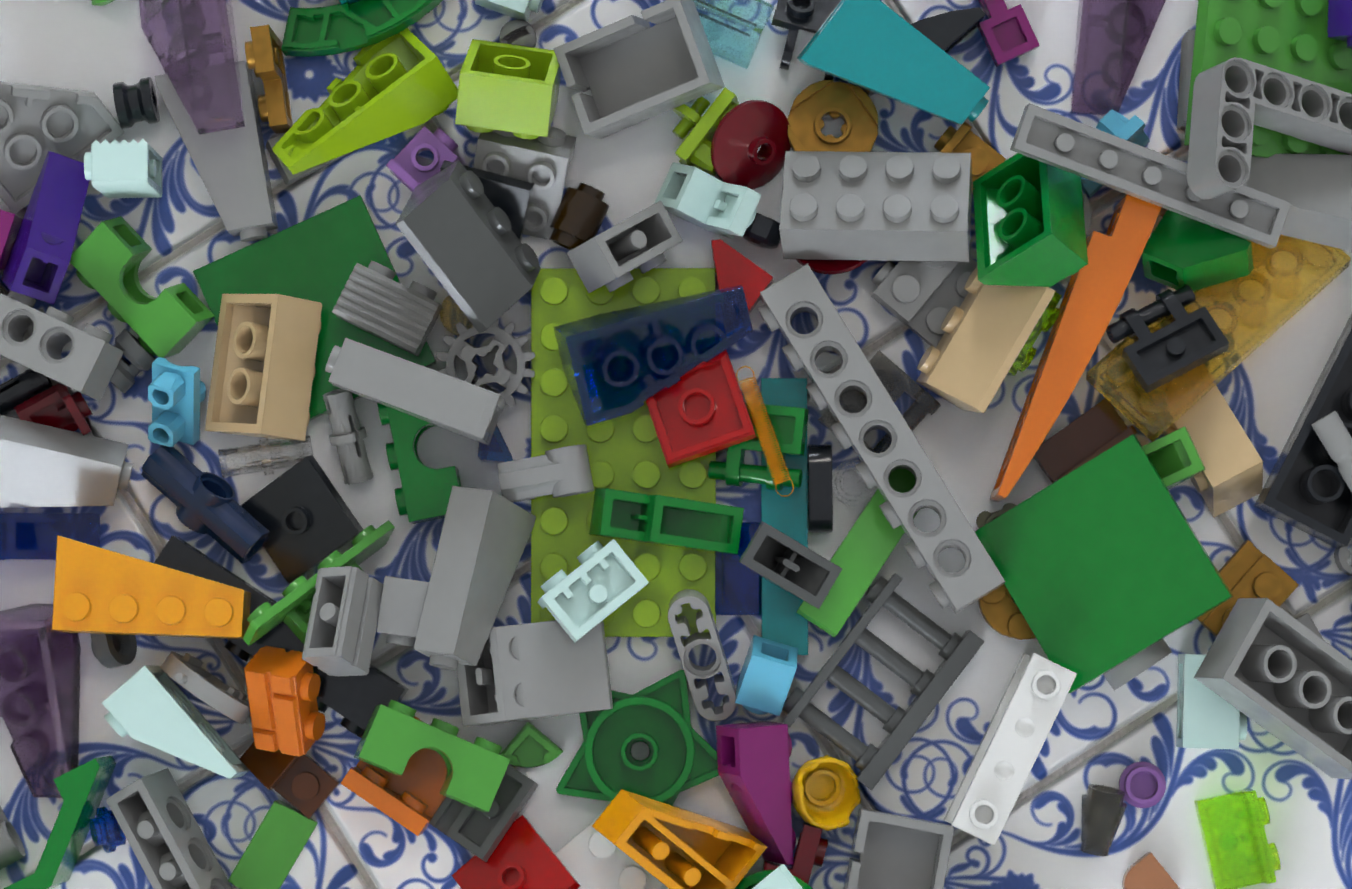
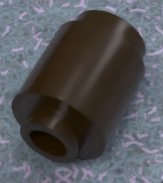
(578, 216)

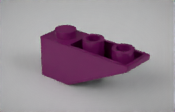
(757, 776)

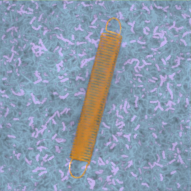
(765, 431)

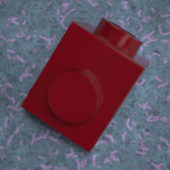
(57, 409)
(809, 852)

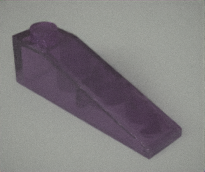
(1108, 51)
(40, 695)

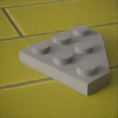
(44, 121)

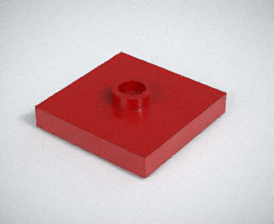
(701, 412)
(517, 863)

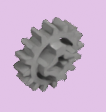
(502, 339)

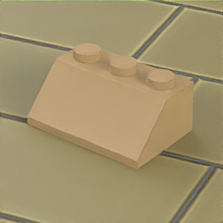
(981, 342)
(264, 366)

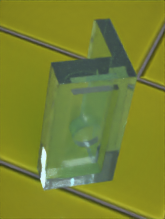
(734, 27)

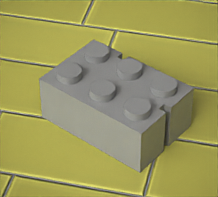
(639, 67)
(898, 852)

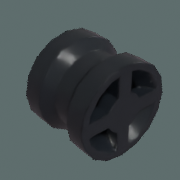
(136, 102)

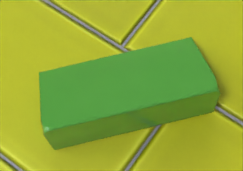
(273, 848)

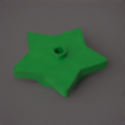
(652, 716)

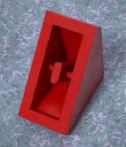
(735, 270)

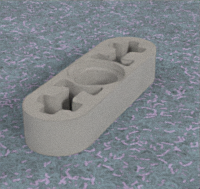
(704, 620)

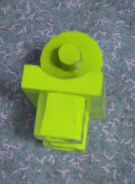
(697, 145)

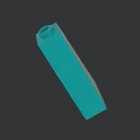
(889, 56)

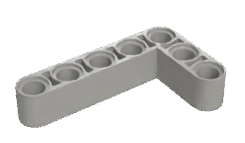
(1247, 94)

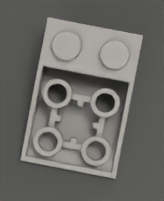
(535, 675)

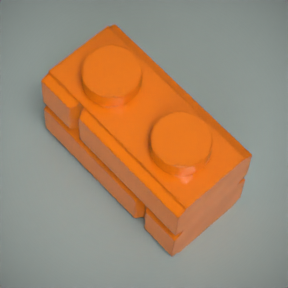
(283, 701)

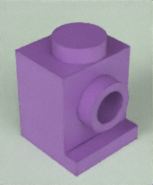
(405, 164)

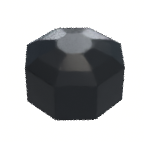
(763, 232)

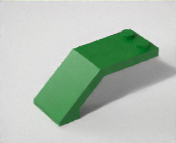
(82, 794)

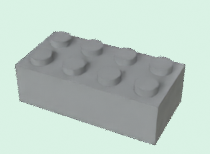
(876, 206)
(1285, 682)

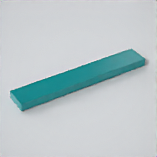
(788, 516)

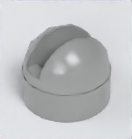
(515, 26)

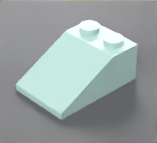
(162, 716)

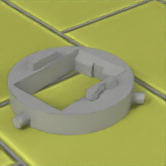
(191, 676)

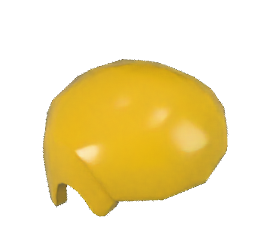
(825, 792)

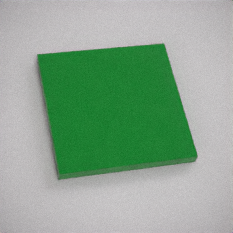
(314, 265)
(1103, 563)

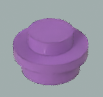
(1142, 784)

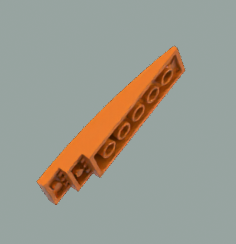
(1082, 321)

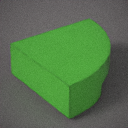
(531, 748)

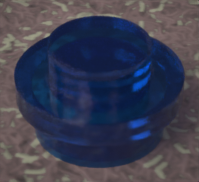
(106, 830)

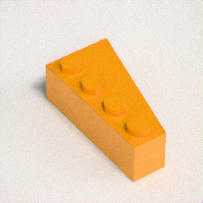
(129, 596)

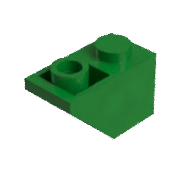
(1194, 254)

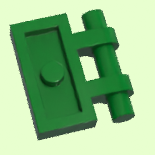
(790, 430)

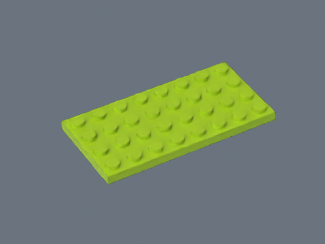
(621, 456)

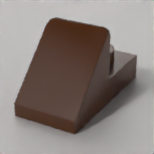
(293, 777)

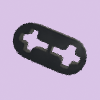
(820, 488)

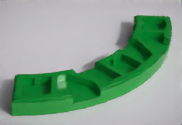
(349, 26)

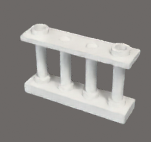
(1010, 747)

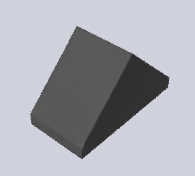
(790, 565)

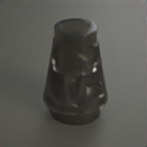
(1100, 818)

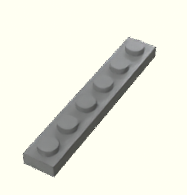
(1145, 175)

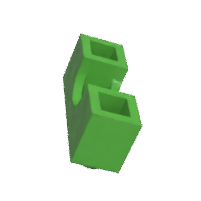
(110, 265)
(471, 768)

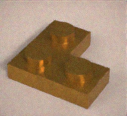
(267, 60)

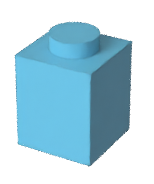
(766, 676)

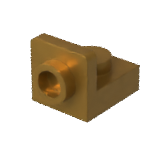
(965, 141)

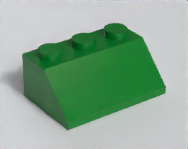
(1028, 224)

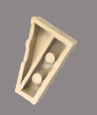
(1227, 453)

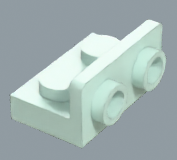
(592, 589)

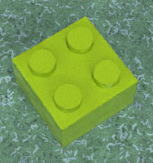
(508, 89)

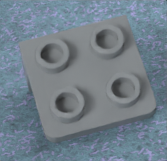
(534, 161)

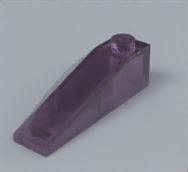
(200, 57)

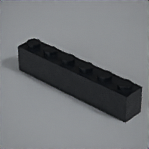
(348, 695)

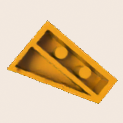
(678, 844)

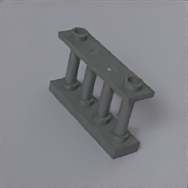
(927, 687)

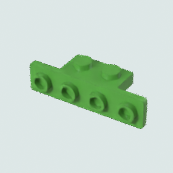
(298, 596)

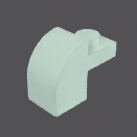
(708, 201)

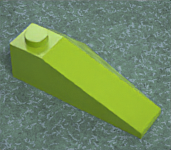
(387, 93)

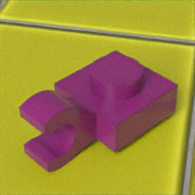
(1006, 31)

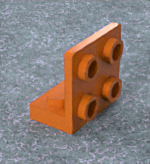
(407, 797)

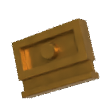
(1249, 576)

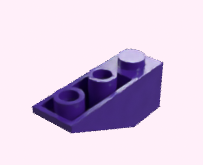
(48, 230)

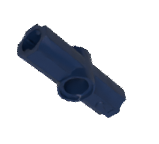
(205, 503)

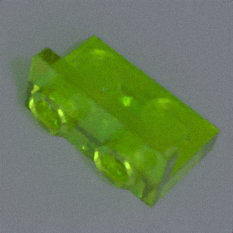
(1237, 839)

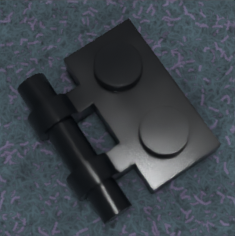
(1172, 349)

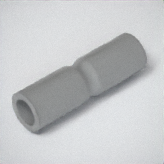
(1337, 443)

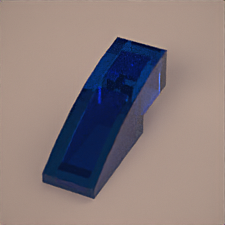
(35, 534)

